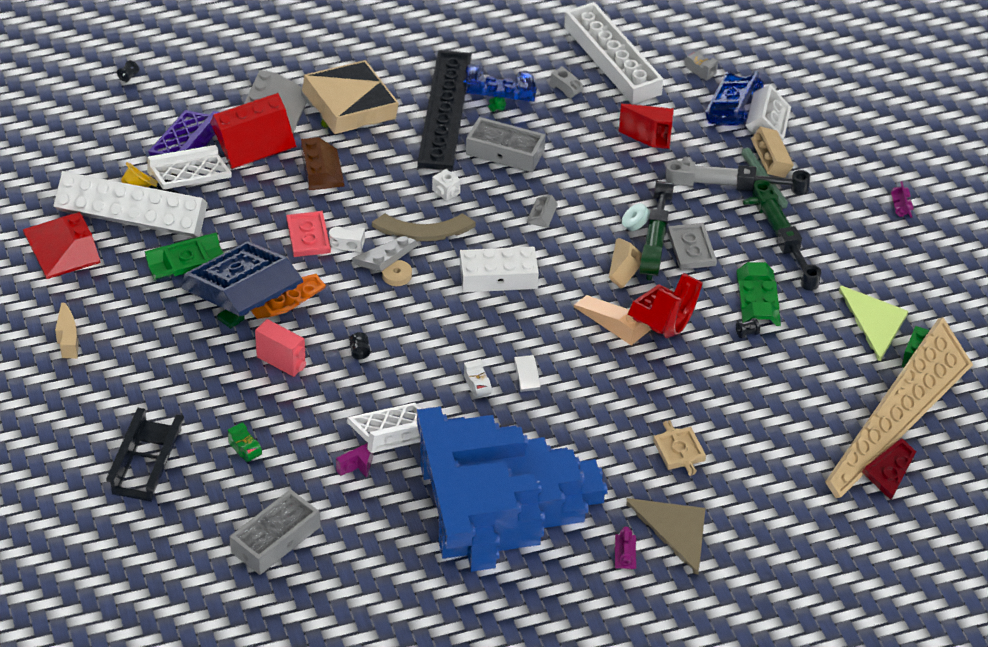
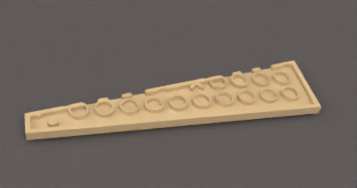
(922, 382)

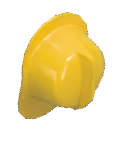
(136, 177)

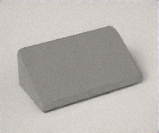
(542, 211)

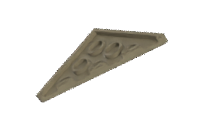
(675, 525)

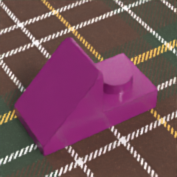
(357, 458)

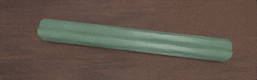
(760, 171)

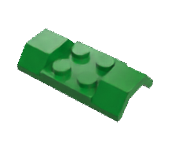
(182, 256)
(758, 292)

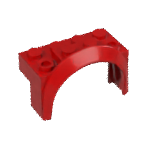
(667, 310)

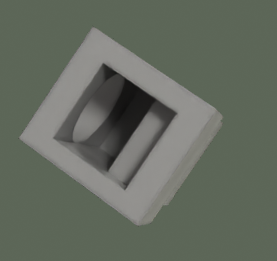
(701, 65)
(565, 82)

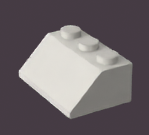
(768, 111)

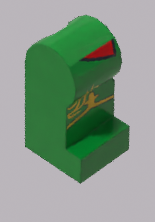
(243, 442)

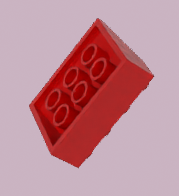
(253, 131)

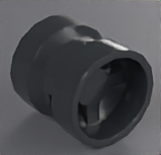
(359, 345)

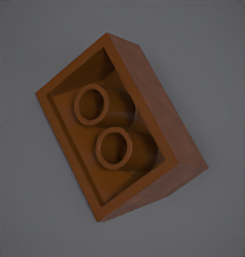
(321, 164)

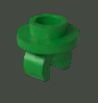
(497, 103)

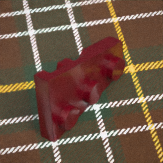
(889, 468)

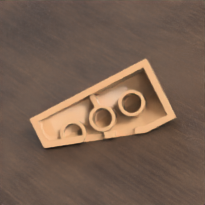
(613, 318)

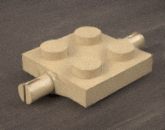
(679, 448)

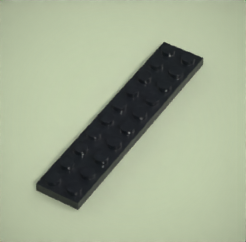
(444, 111)

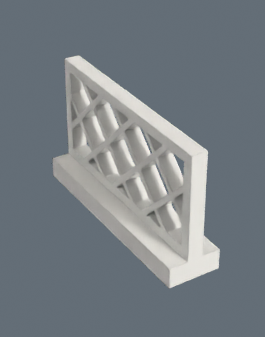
(194, 160)
(394, 434)

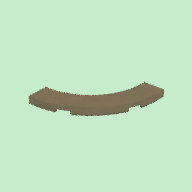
(424, 232)

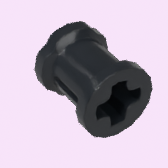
(127, 71)
(742, 331)

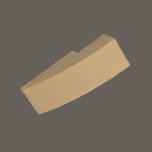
(66, 333)

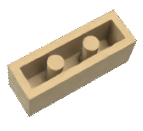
(772, 152)

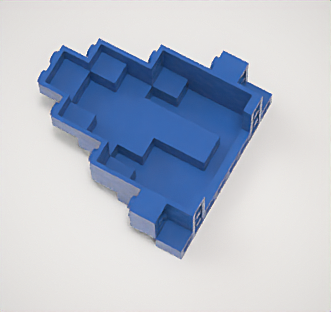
(499, 486)

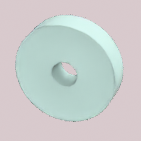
(636, 217)

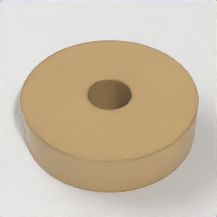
(397, 273)

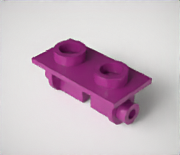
(900, 198)
(625, 549)

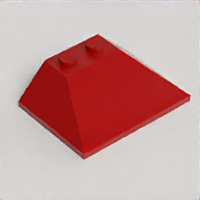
(62, 245)

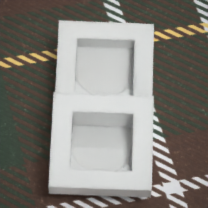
(527, 373)

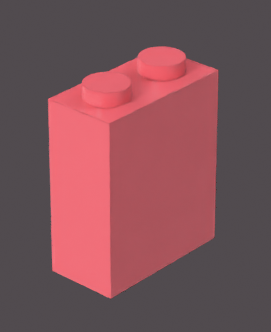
(280, 347)

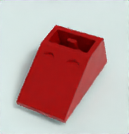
(647, 124)

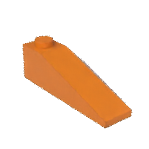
(290, 299)

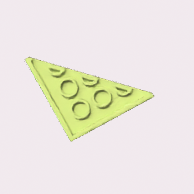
(875, 318)

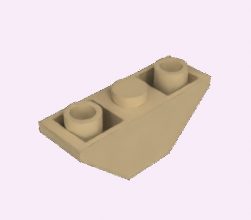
(624, 263)

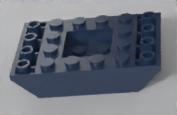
(242, 278)

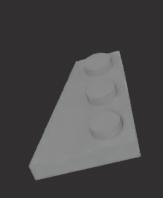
(385, 254)

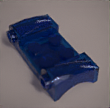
(522, 89)
(730, 98)

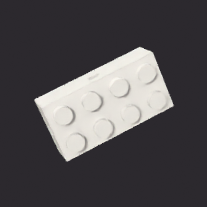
(498, 269)

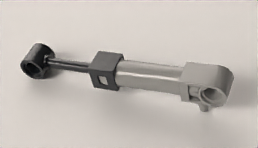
(744, 177)

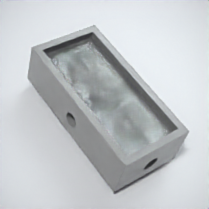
(505, 144)
(275, 531)

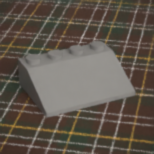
(270, 83)

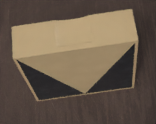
(350, 96)

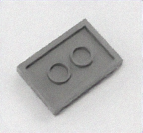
(691, 246)

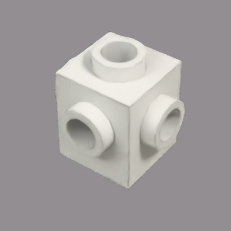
(446, 185)

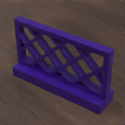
(198, 139)

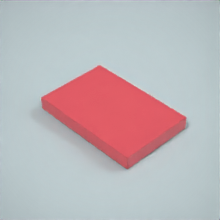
(308, 234)

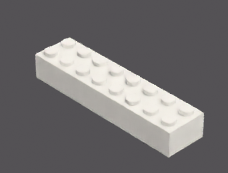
(613, 53)
(130, 204)

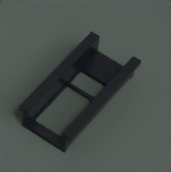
(149, 432)

